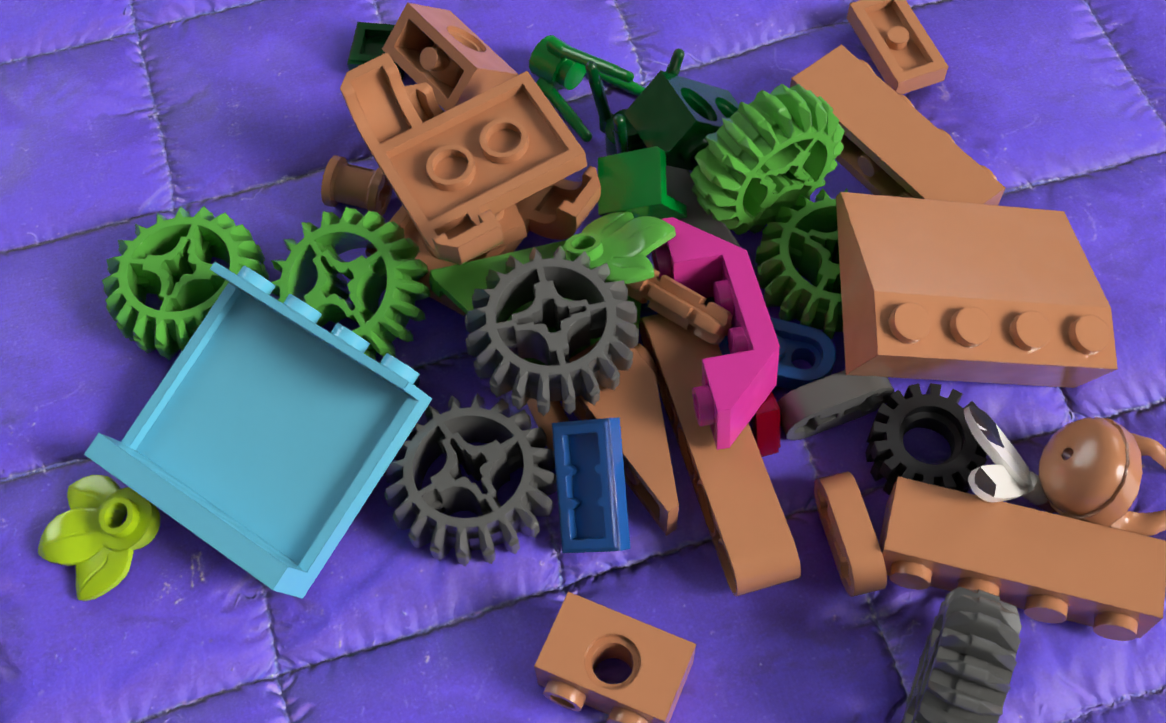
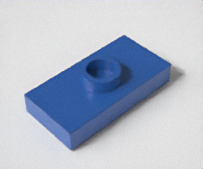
(591, 486)

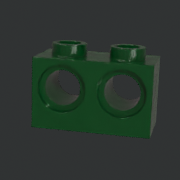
(679, 116)

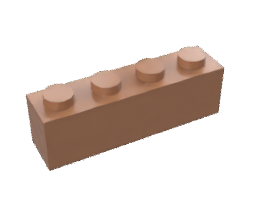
(889, 141)
(1027, 557)

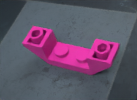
(742, 380)

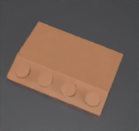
(968, 294)

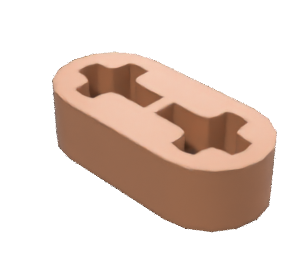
(850, 534)

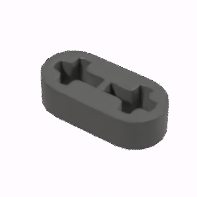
(831, 403)

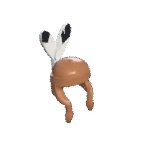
(1085, 472)

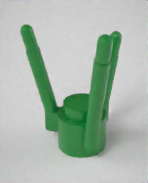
(564, 67)

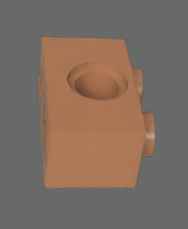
(446, 54)
(592, 633)

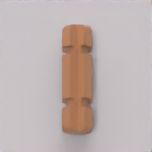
(683, 307)

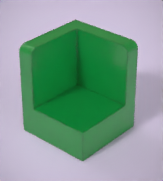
(637, 185)

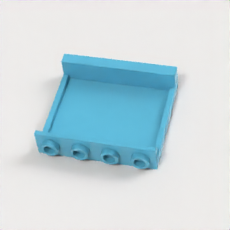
(267, 433)

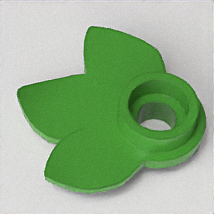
(621, 244)

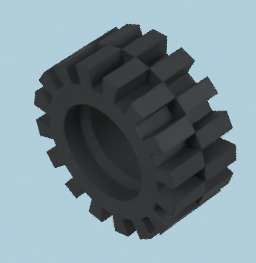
(928, 412)

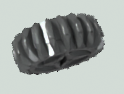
(596, 312)
(508, 448)
(966, 661)

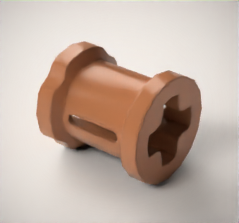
(355, 186)

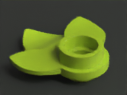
(93, 534)

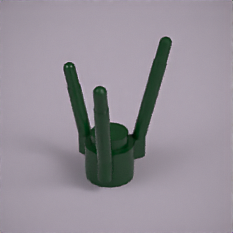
(618, 131)

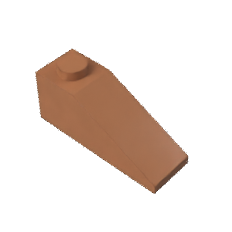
(643, 435)

